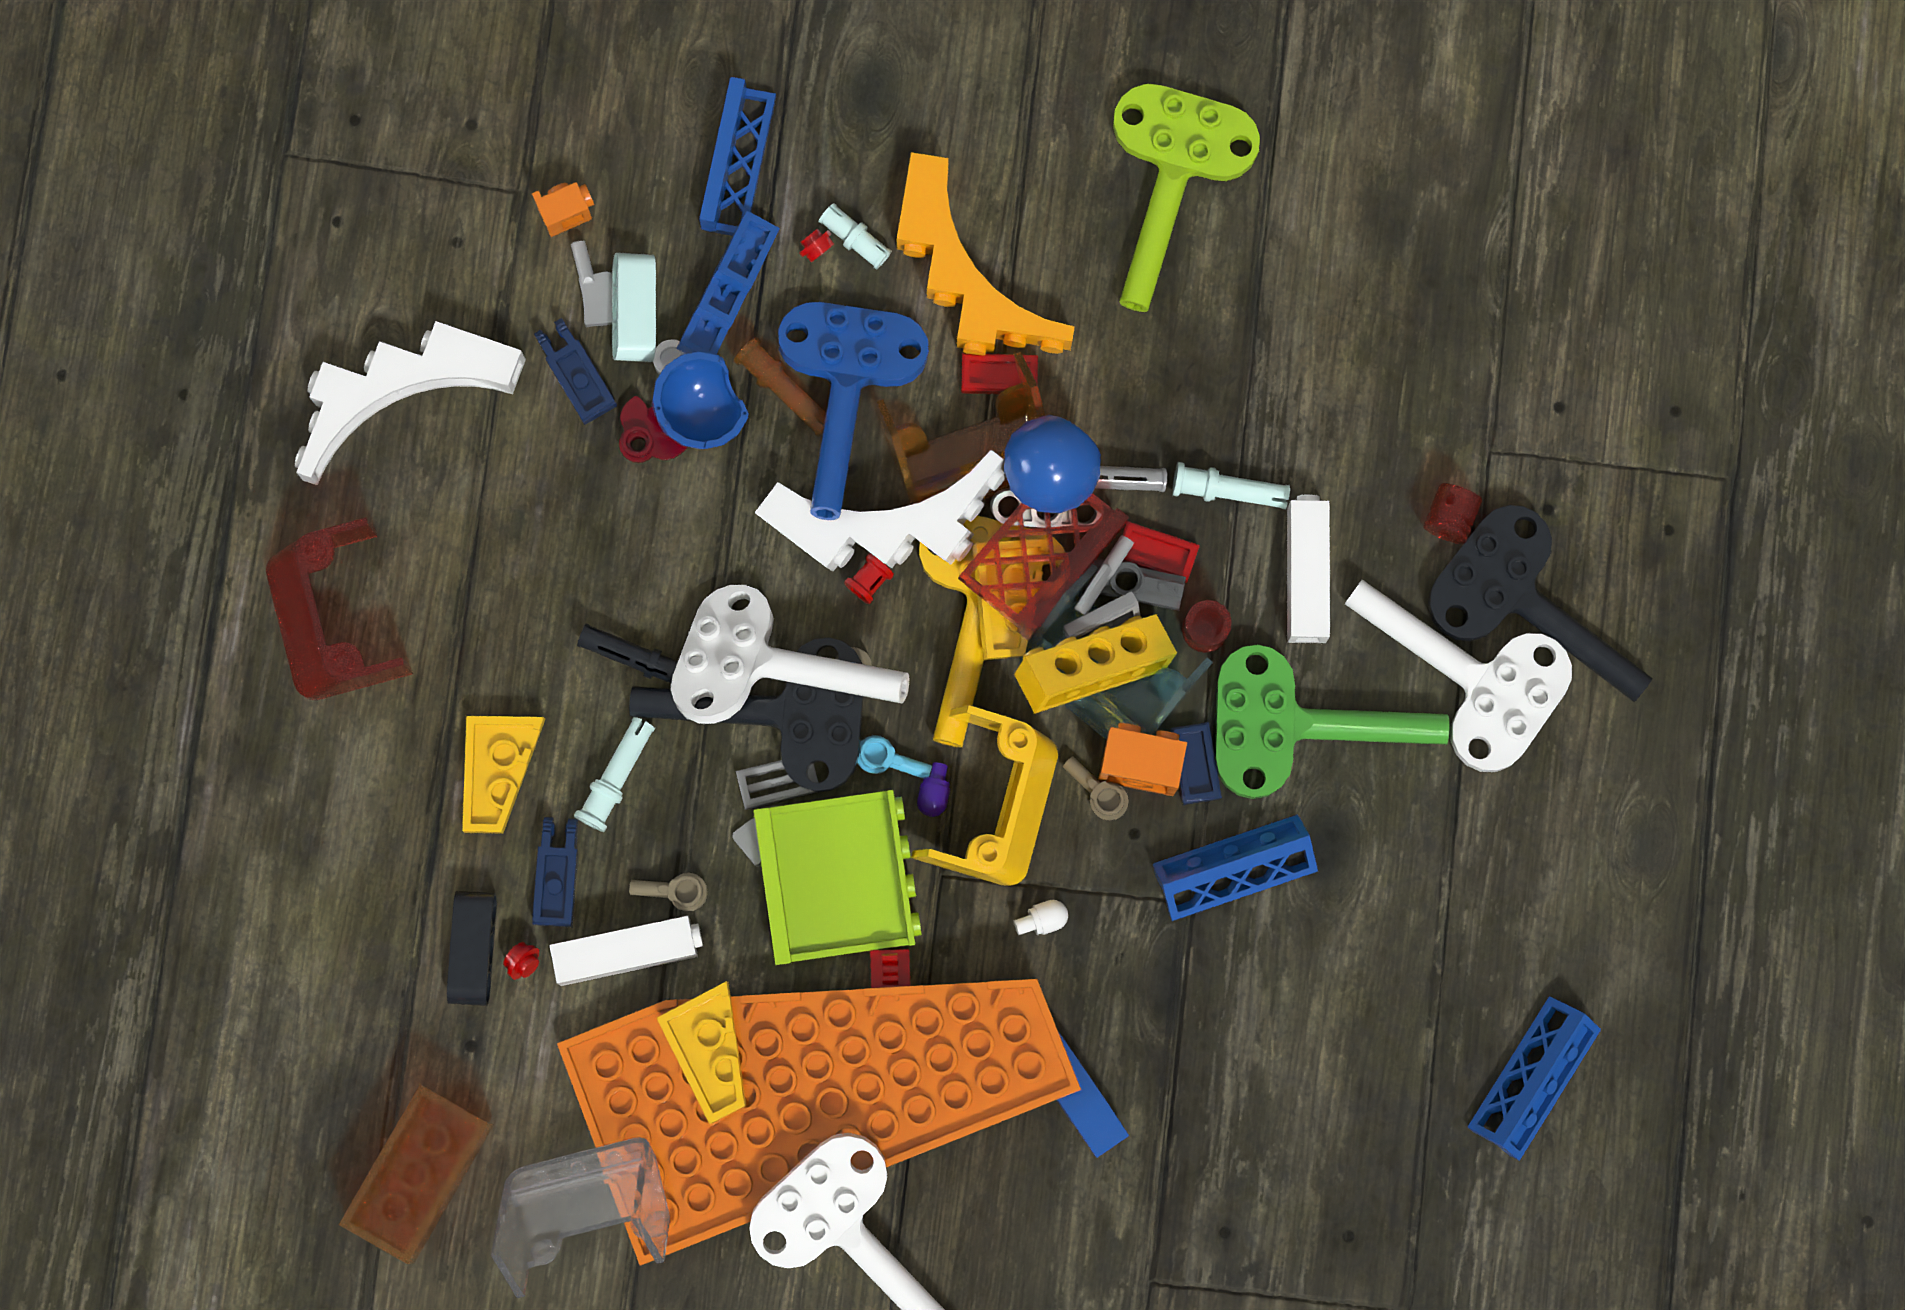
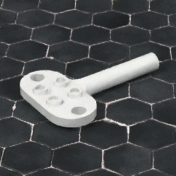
(731, 652)
(1503, 698)
(824, 1207)

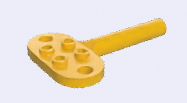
(968, 653)

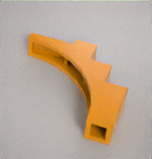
(954, 279)

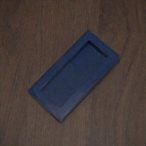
(1199, 771)

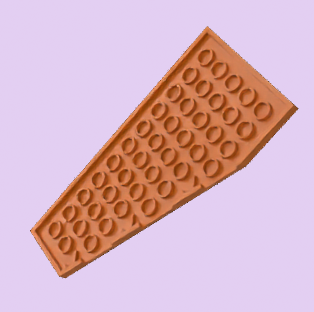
(866, 1062)

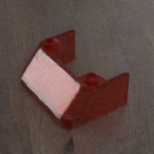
(317, 668)

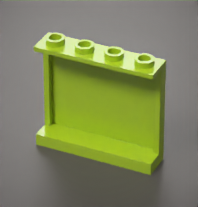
(836, 876)

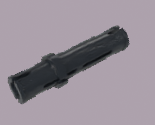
(628, 653)

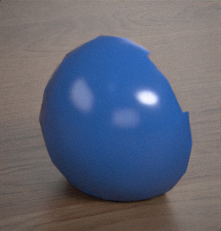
(698, 402)
(1051, 464)

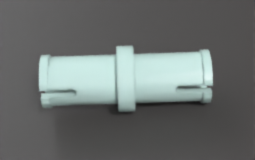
(855, 236)

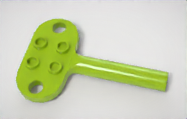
(1184, 140)

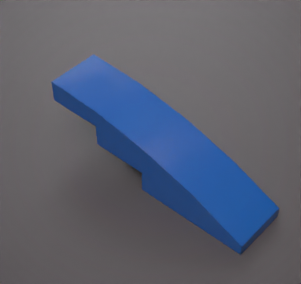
(728, 285)
(1091, 1112)

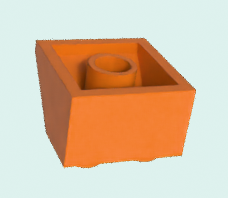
(1143, 759)

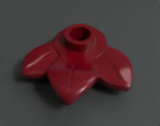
(641, 423)

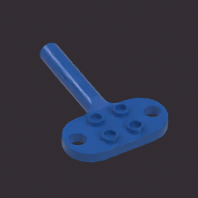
(851, 351)

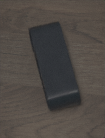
(471, 948)

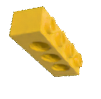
(1048, 687)

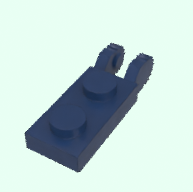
(577, 375)
(556, 877)

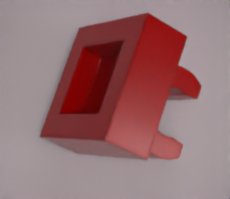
(890, 968)

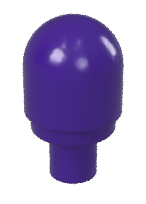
(934, 791)

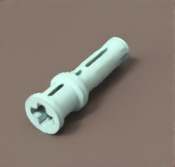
(1212, 484)
(607, 789)

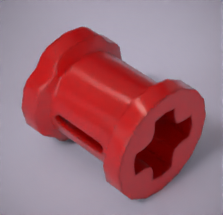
(869, 578)

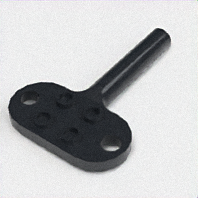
(1497, 577)
(812, 720)

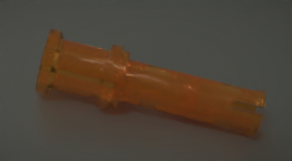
(771, 374)

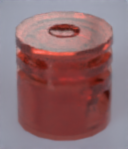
(1452, 513)
(1206, 626)

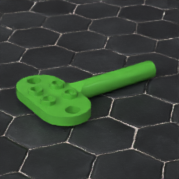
(1263, 722)

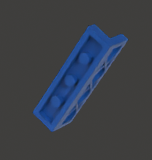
(724, 151)
(1235, 859)
(1542, 1080)

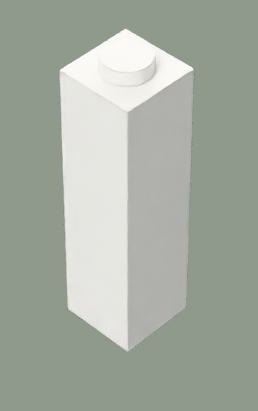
(1308, 570)
(625, 950)

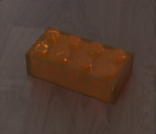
(416, 1174)

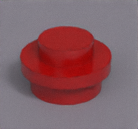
(816, 244)
(521, 960)

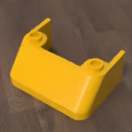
(1007, 854)

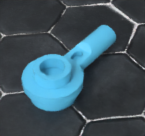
(878, 755)

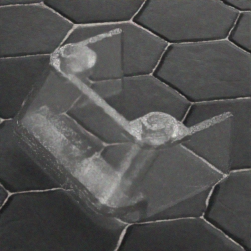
(576, 1197)

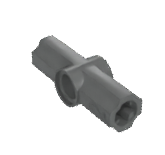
(1152, 586)

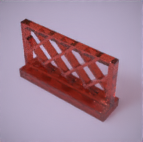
(1061, 579)

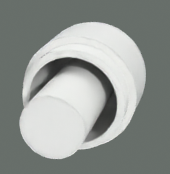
(1043, 918)

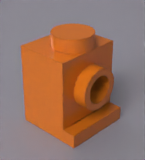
(564, 207)

